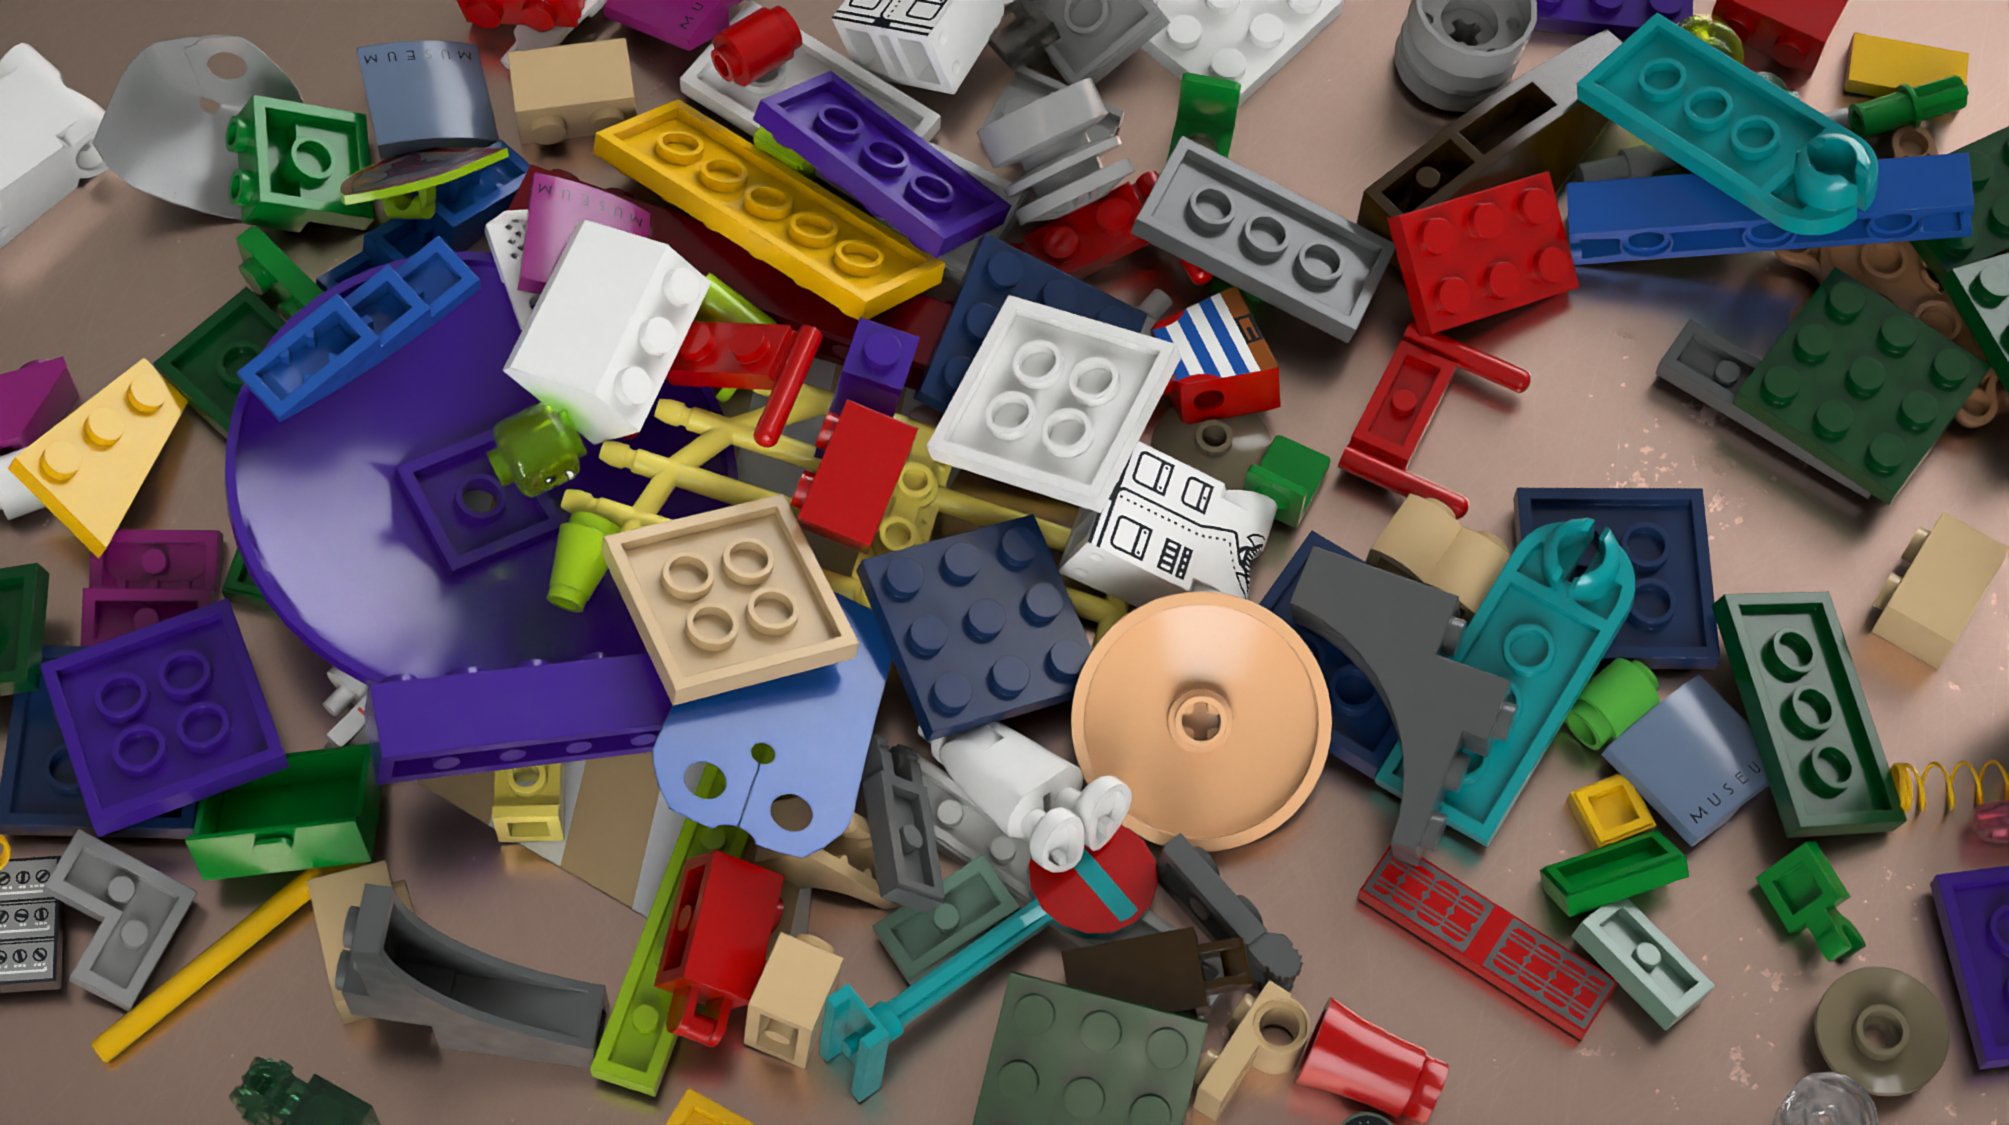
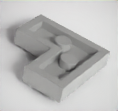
(137, 914)

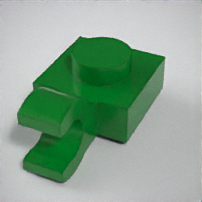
(1806, 895)

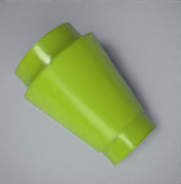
(579, 560)

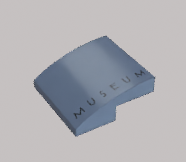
(427, 96)
(1691, 760)

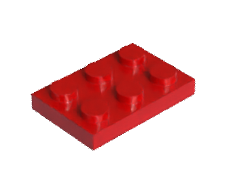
(1483, 253)

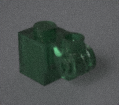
(277, 1096)

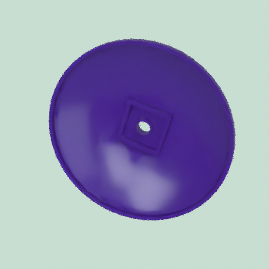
(363, 520)

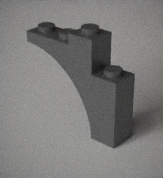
(1437, 705)
(471, 999)

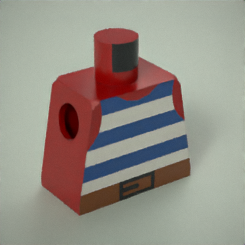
(1222, 362)

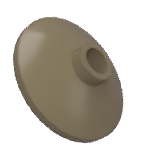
(1244, 444)
(1898, 1009)

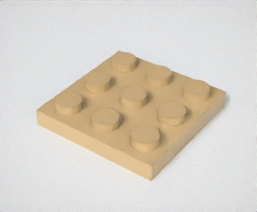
(728, 598)

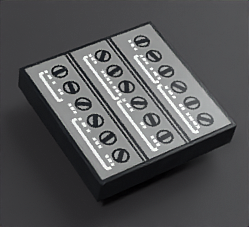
(29, 927)

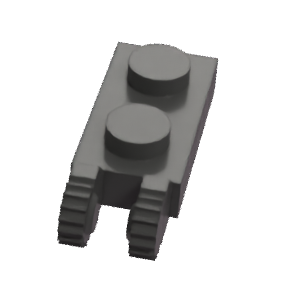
(901, 827)
(1196, 887)

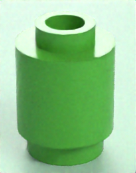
(1613, 702)

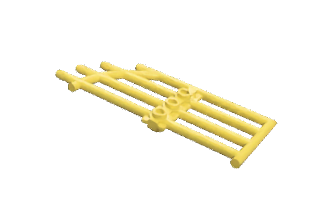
(905, 523)

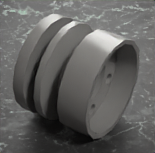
(1462, 48)
(1055, 152)

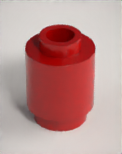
(755, 45)

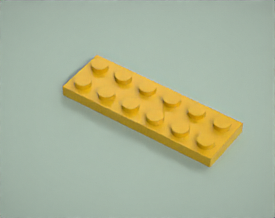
(769, 209)

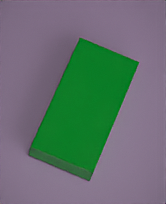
(1614, 872)

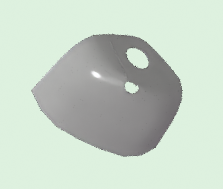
(162, 137)

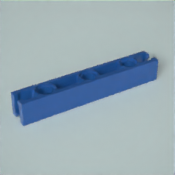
(1693, 218)

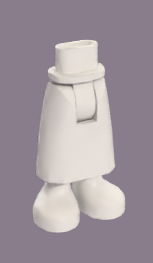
(1033, 793)

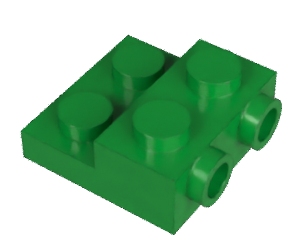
(294, 163)

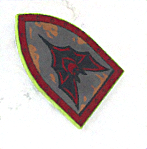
(415, 172)

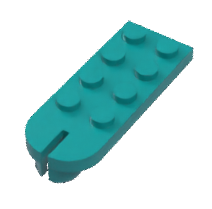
(1734, 129)
(1548, 645)

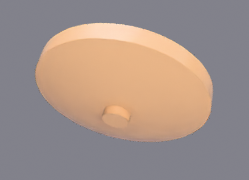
(1204, 718)

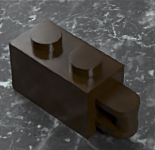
(1160, 970)

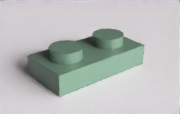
(972, 907)
(1643, 961)

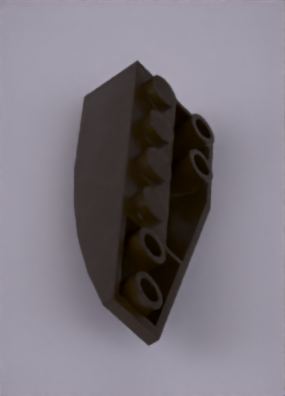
(1508, 136)

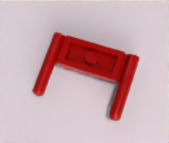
(1098, 233)
(748, 358)
(1405, 406)

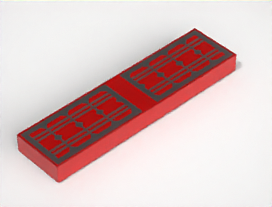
(1489, 941)

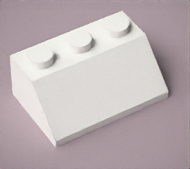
(607, 329)

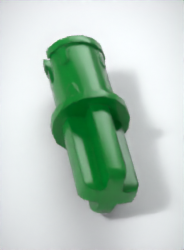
(1908, 106)

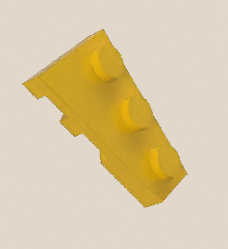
(102, 453)

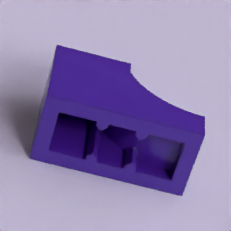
(874, 369)

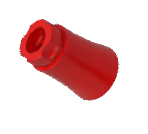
(1370, 1065)

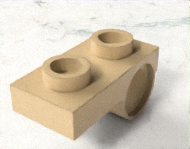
(1223, 1072)

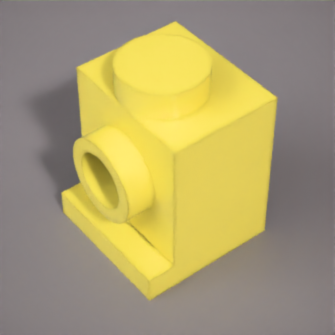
(530, 811)

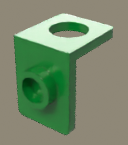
(1206, 111)
(1289, 477)

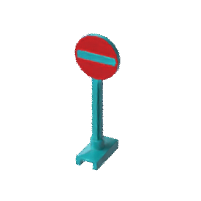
(1093, 900)

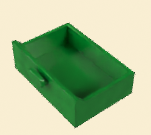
(293, 819)

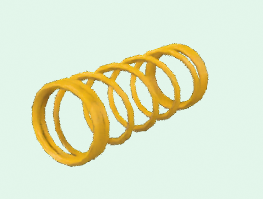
(1904, 785)

